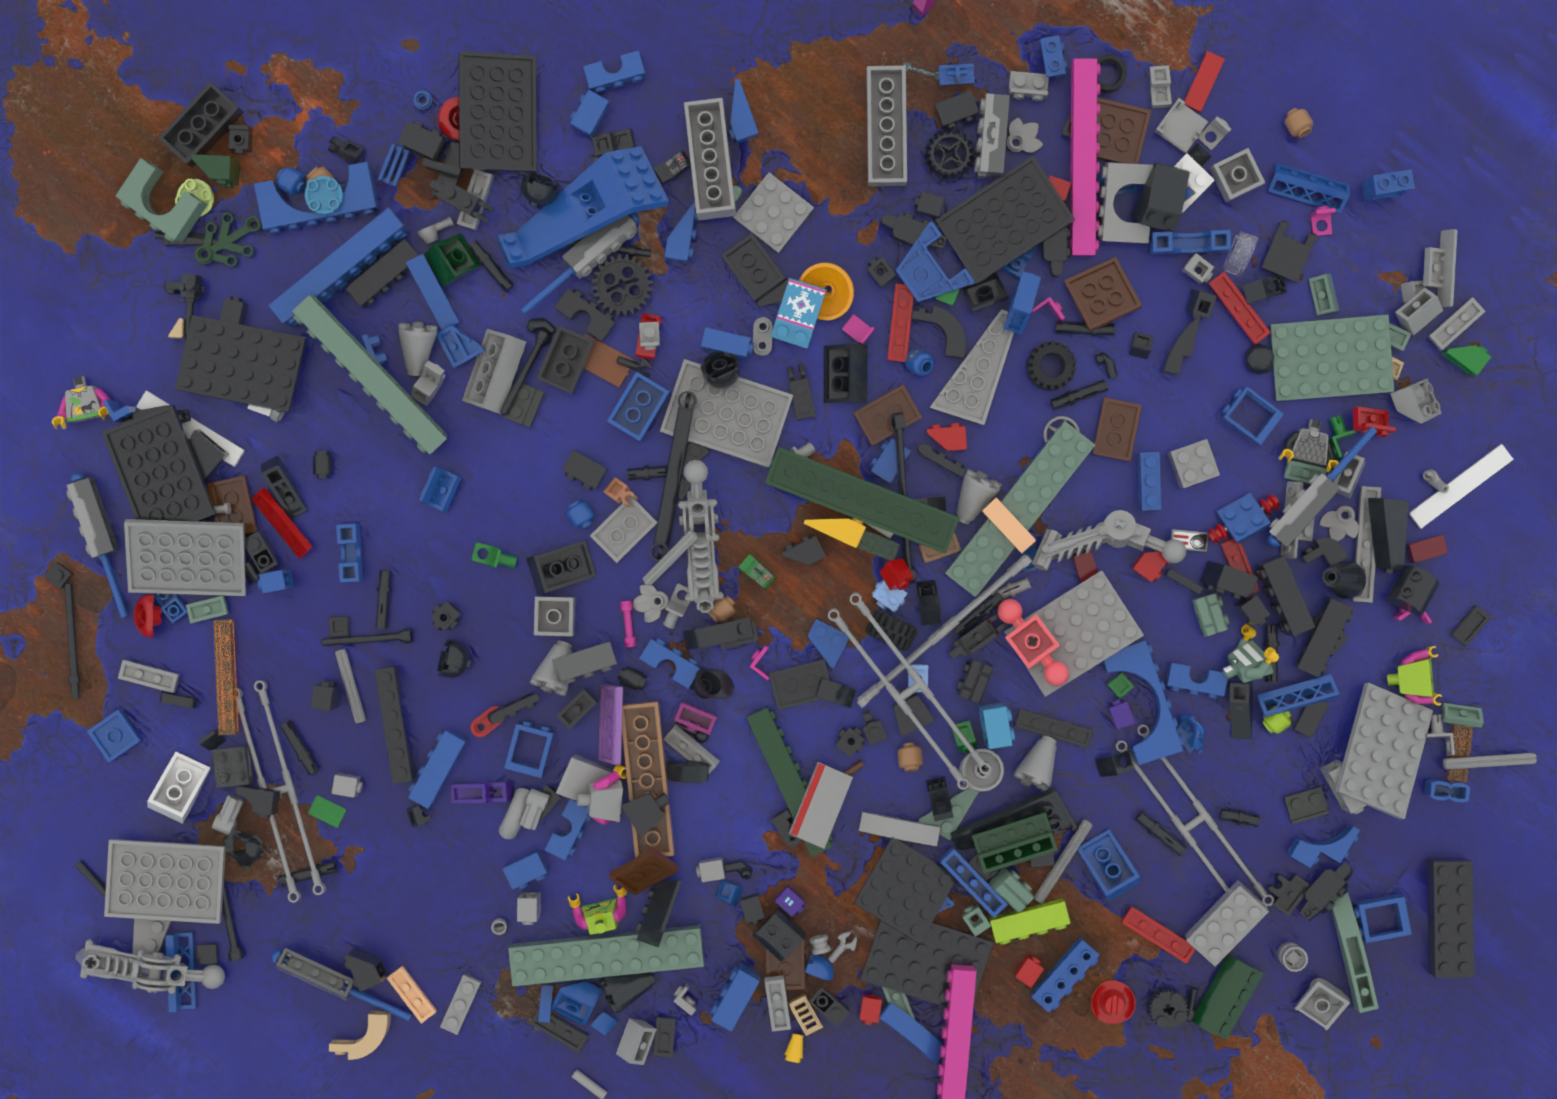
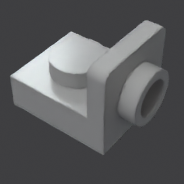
(649, 335)
(685, 1003)

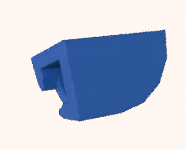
(820, 967)

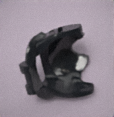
(252, 851)

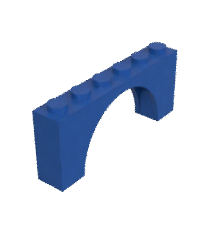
(357, 199)
(1163, 738)

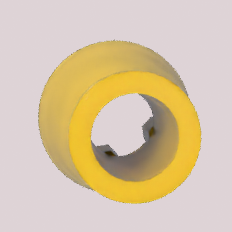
(794, 1051)

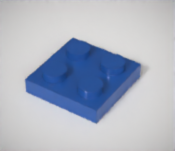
(114, 735)

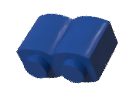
(1447, 790)

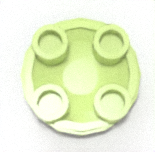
(200, 189)

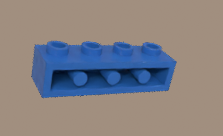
(1064, 974)

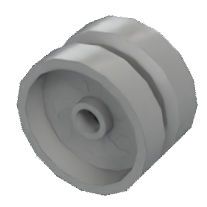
(982, 782)

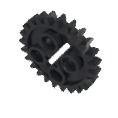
(628, 302)

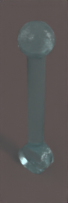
(908, 67)

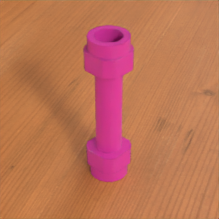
(626, 607)

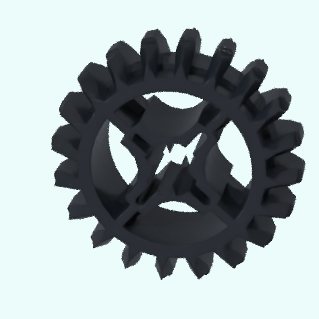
(942, 149)

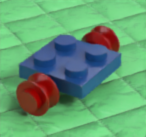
(1243, 518)

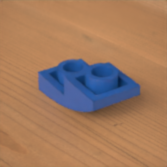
(1017, 266)
(171, 605)

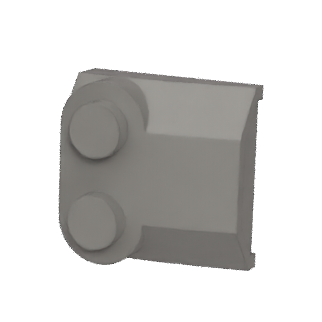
(1323, 1002)

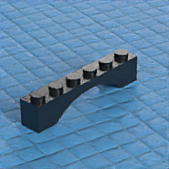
(391, 708)

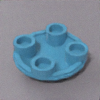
(323, 195)

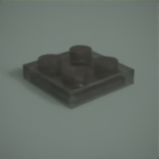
(232, 766)

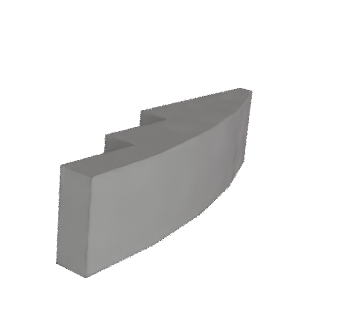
(899, 828)

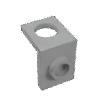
(1217, 126)

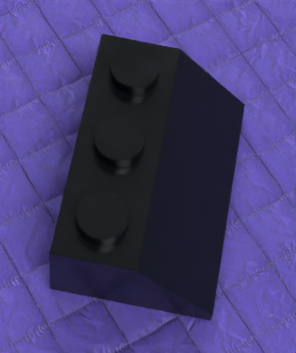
(845, 373)
(657, 912)

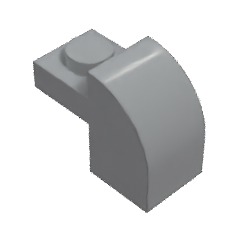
(428, 383)

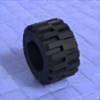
(1064, 355)
(897, 630)

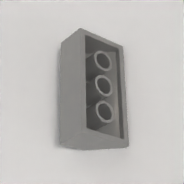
(494, 371)

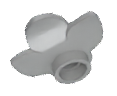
(1025, 135)
(1338, 526)
(647, 602)

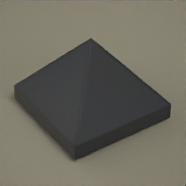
(1199, 155)

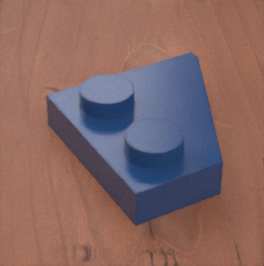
(458, 346)
(828, 641)

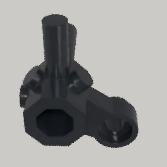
(191, 290)

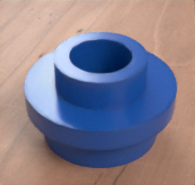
(420, 94)

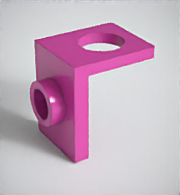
(1322, 213)
(1054, 306)
(857, 329)
(1403, 613)
(756, 657)

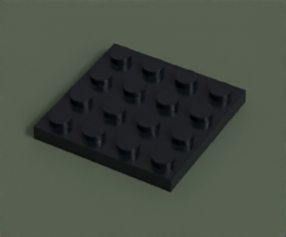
(905, 890)

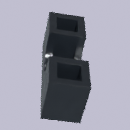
(572, 304)

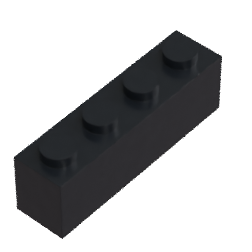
(382, 275)
(1323, 637)

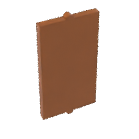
(604, 363)

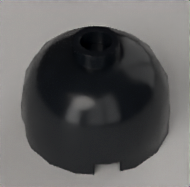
(539, 189)
(720, 369)
(453, 660)

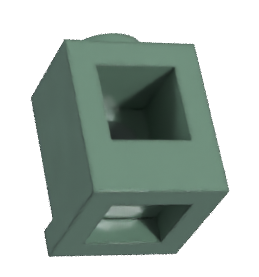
(978, 925)

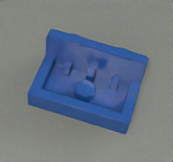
(1053, 57)
(440, 489)

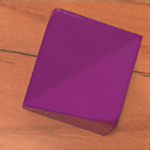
(922, 6)

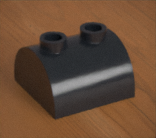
(1413, 590)
(779, 934)

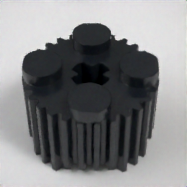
(1174, 1015)

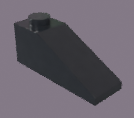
(283, 487)

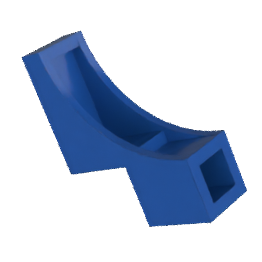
(1335, 848)

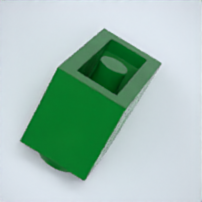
(1469, 358)

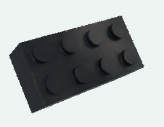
(201, 124)
(1284, 595)

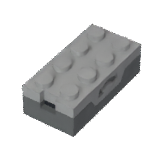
(993, 135)

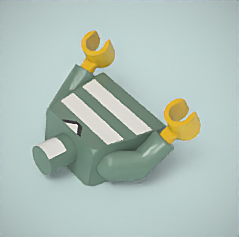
(1248, 659)

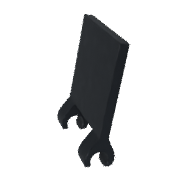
(1286, 255)

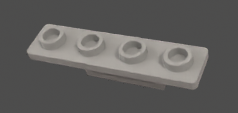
(1440, 267)
(1292, 491)

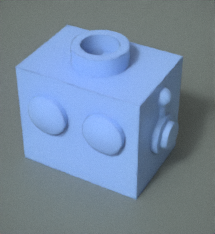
(887, 598)

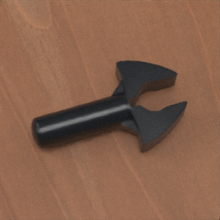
(635, 365)

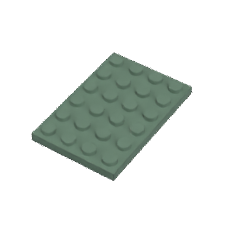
(1332, 358)

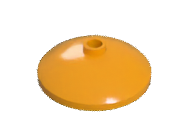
(842, 294)

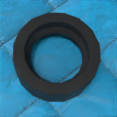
(1119, 63)

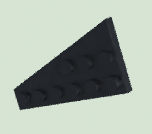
(1048, 801)

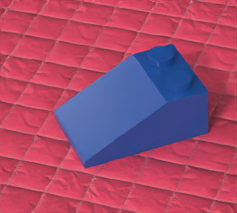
(1109, 865)

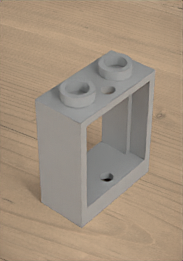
(1331, 773)

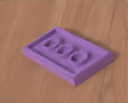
(610, 724)

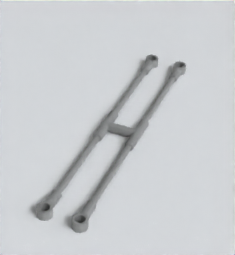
(1021, 563)
(919, 684)
(288, 787)
(1203, 816)

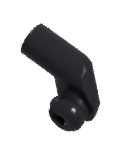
(540, 323)
(739, 866)

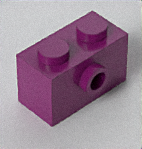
(695, 718)

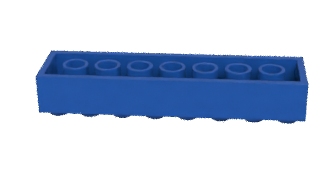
(342, 265)

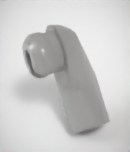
(1435, 481)

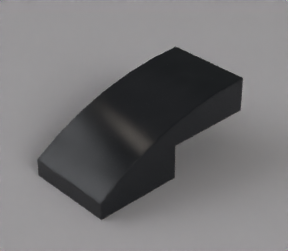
(613, 141)
(835, 692)
(689, 773)

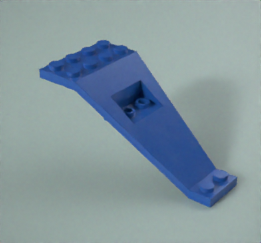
(608, 189)

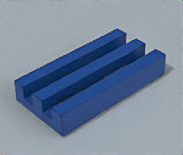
(387, 162)

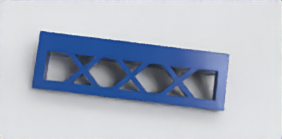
(1309, 181)
(1297, 692)
(172, 949)

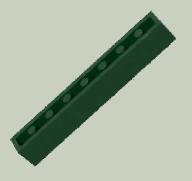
(781, 764)

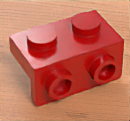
(1366, 417)

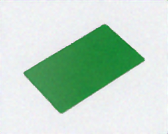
(327, 811)

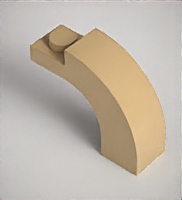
(377, 1030)

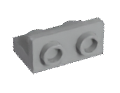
(1028, 85)

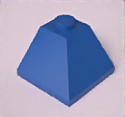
(577, 1001)

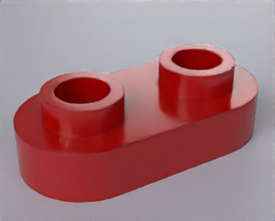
(488, 725)

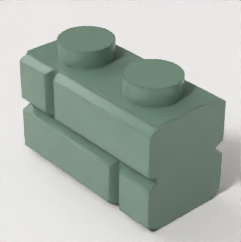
(1210, 614)
(1011, 889)

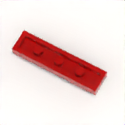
(1238, 308)
(900, 324)
(282, 523)
(1158, 934)

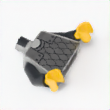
(1310, 446)

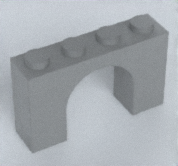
(1112, 227)

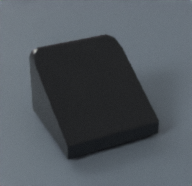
(1141, 345)
(252, 573)
(212, 740)

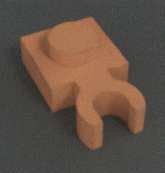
(619, 492)

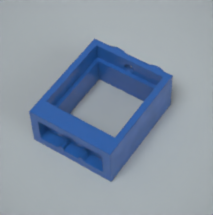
(1385, 186)
(1022, 302)
(718, 340)
(1267, 427)
(523, 767)
(1400, 912)

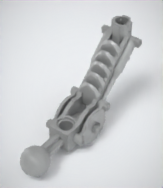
(1117, 530)
(702, 568)
(111, 964)

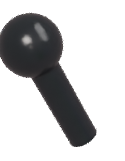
(699, 736)
(1191, 1003)

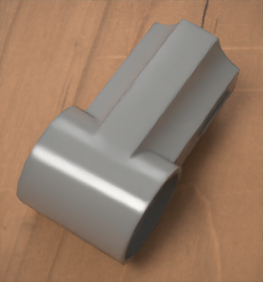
(535, 804)
(226, 819)

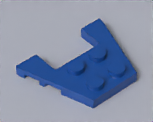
(923, 274)

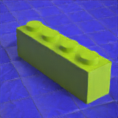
(1029, 921)

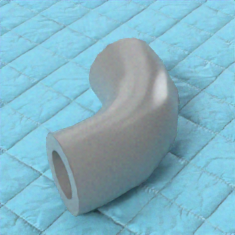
(511, 823)

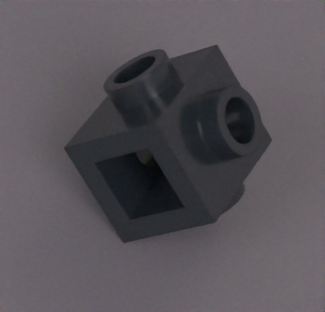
(452, 613)
(847, 747)

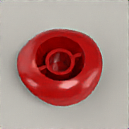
(449, 118)
(147, 615)
(1113, 1002)

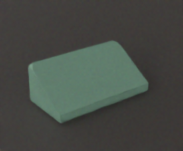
(1323, 294)

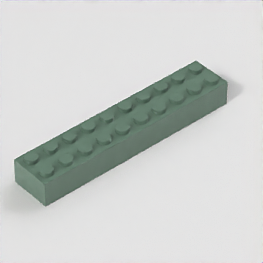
(369, 373)
(1025, 502)
(604, 956)

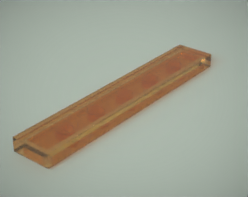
(225, 677)

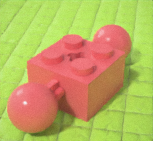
(1055, 672)

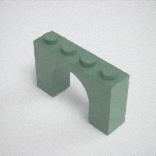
(136, 195)

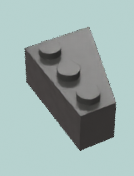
(584, 662)

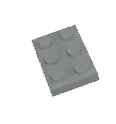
(623, 529)

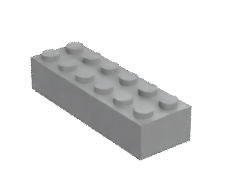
(886, 125)
(710, 159)

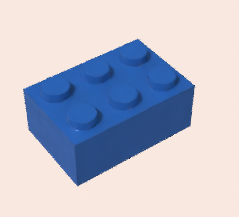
(638, 406)
(735, 996)

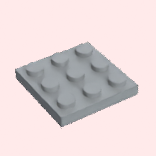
(773, 212)

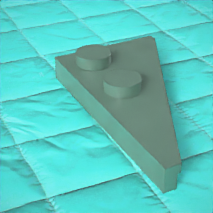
(960, 805)

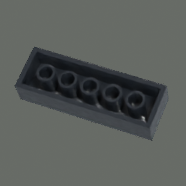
(1450, 917)

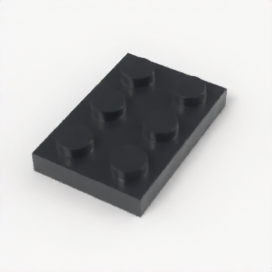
(753, 267)
(798, 683)

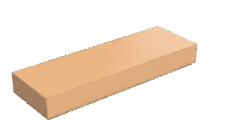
(1008, 525)
(411, 994)

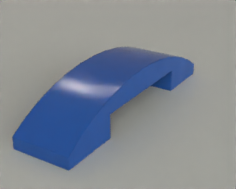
(912, 1031)

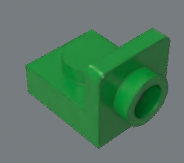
(966, 730)

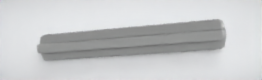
(685, 542)
(350, 686)

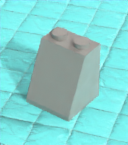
(580, 775)

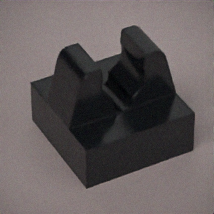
(416, 817)

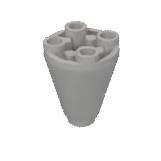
(416, 345)
(975, 495)
(546, 676)
(1038, 764)

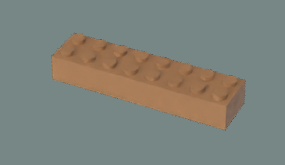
(647, 770)

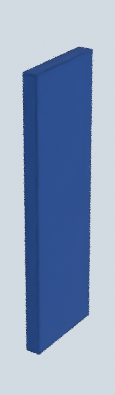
(545, 1003)

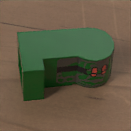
(756, 571)

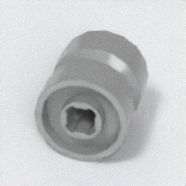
(1292, 956)

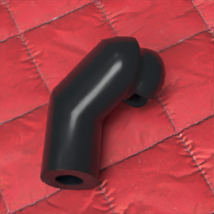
(1108, 362)

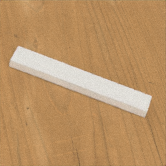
(235, 452)
(1461, 486)

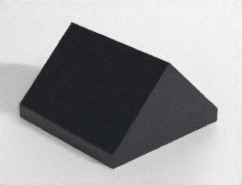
(985, 294)

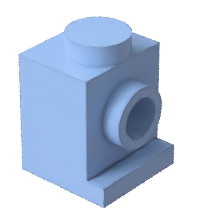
(922, 670)

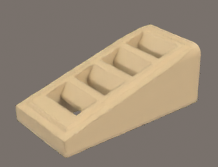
(799, 1000)

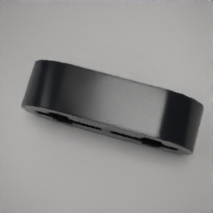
(178, 699)

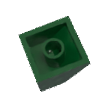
(221, 169)
(451, 259)

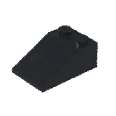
(1162, 197)
(561, 567)

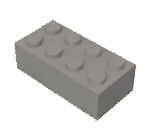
(1226, 923)

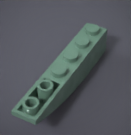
(1354, 956)

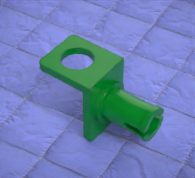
(1341, 433)
(494, 556)

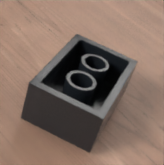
(566, 360)

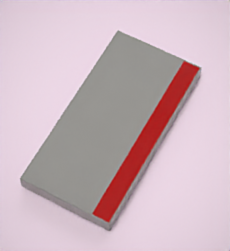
(820, 805)

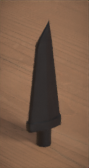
(191, 239)

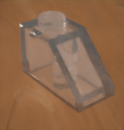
(1240, 253)

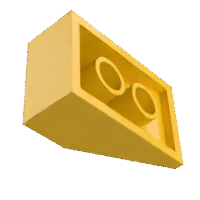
(841, 529)

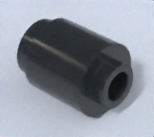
(322, 464)
(632, 678)

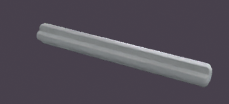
(1489, 761)
(1063, 861)

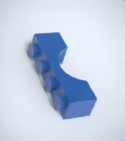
(1187, 243)

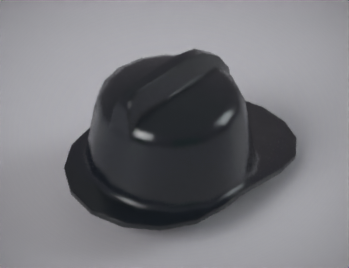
(712, 684)

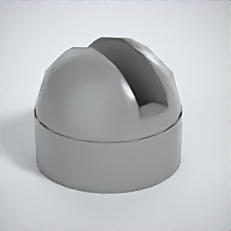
(499, 929)

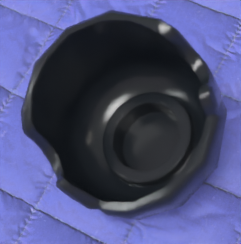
(1259, 359)

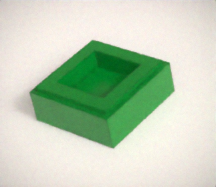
(1120, 685)

